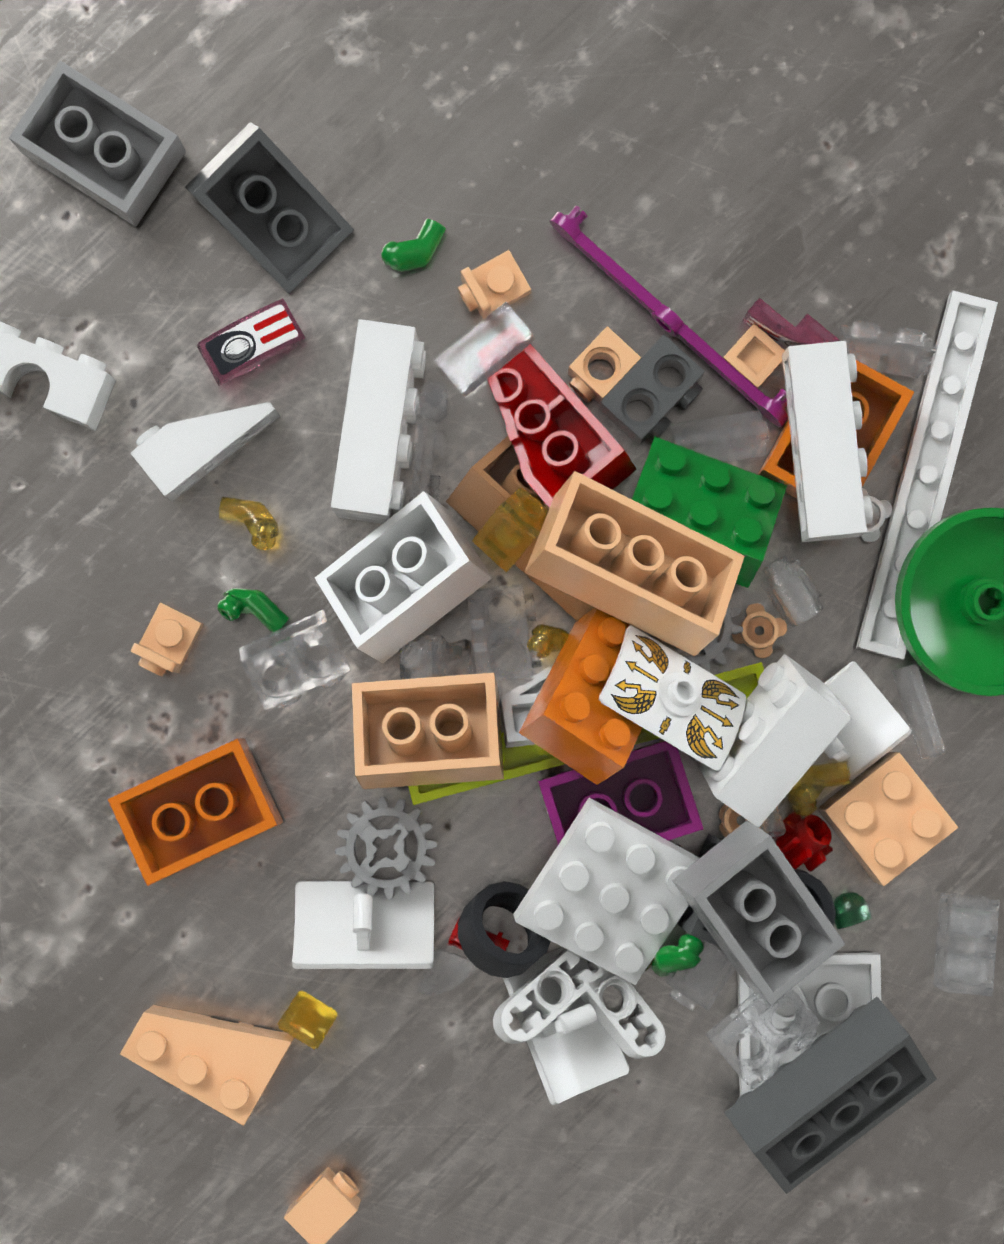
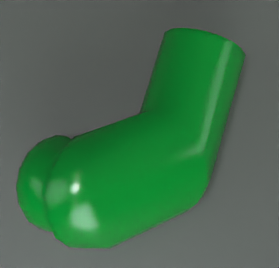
(416, 252)
(252, 602)
(678, 957)

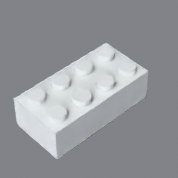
(376, 422)

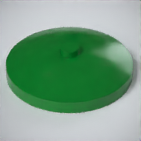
(954, 601)

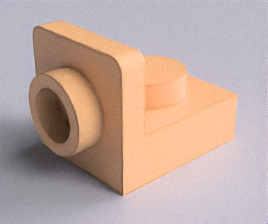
(493, 284)
(167, 640)

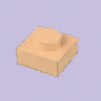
(755, 355)

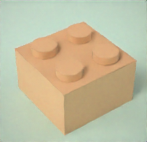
(887, 818)

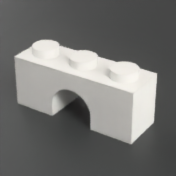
(76, 387)

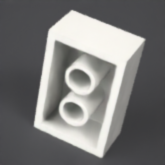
(402, 578)
(780, 737)

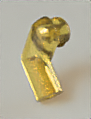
(255, 517)
(547, 640)

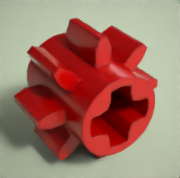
(805, 841)

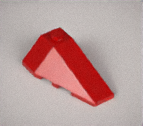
(554, 428)

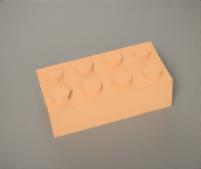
(635, 564)

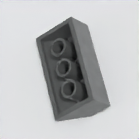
(831, 1094)

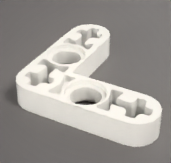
(590, 987)

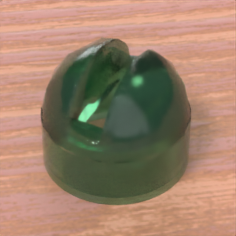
(850, 910)

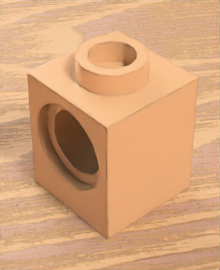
(606, 347)
(324, 1207)

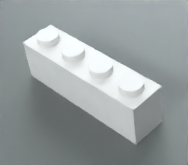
(825, 441)

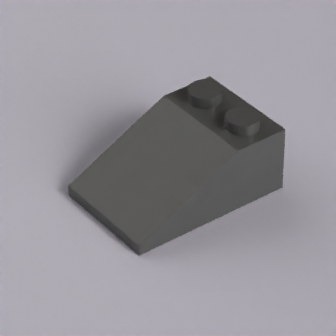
(269, 207)

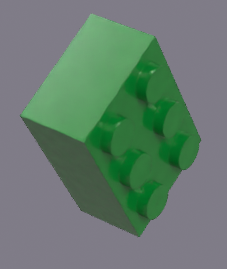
(712, 500)

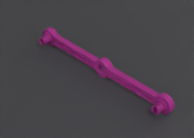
(668, 320)

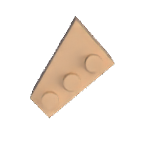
(208, 1057)

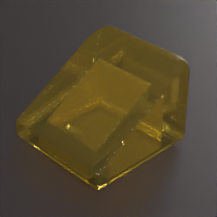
(307, 1019)

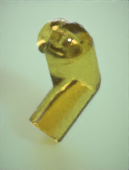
(809, 787)

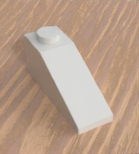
(193, 447)

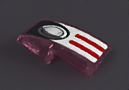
(784, 333)
(250, 341)

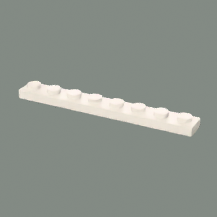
(928, 459)

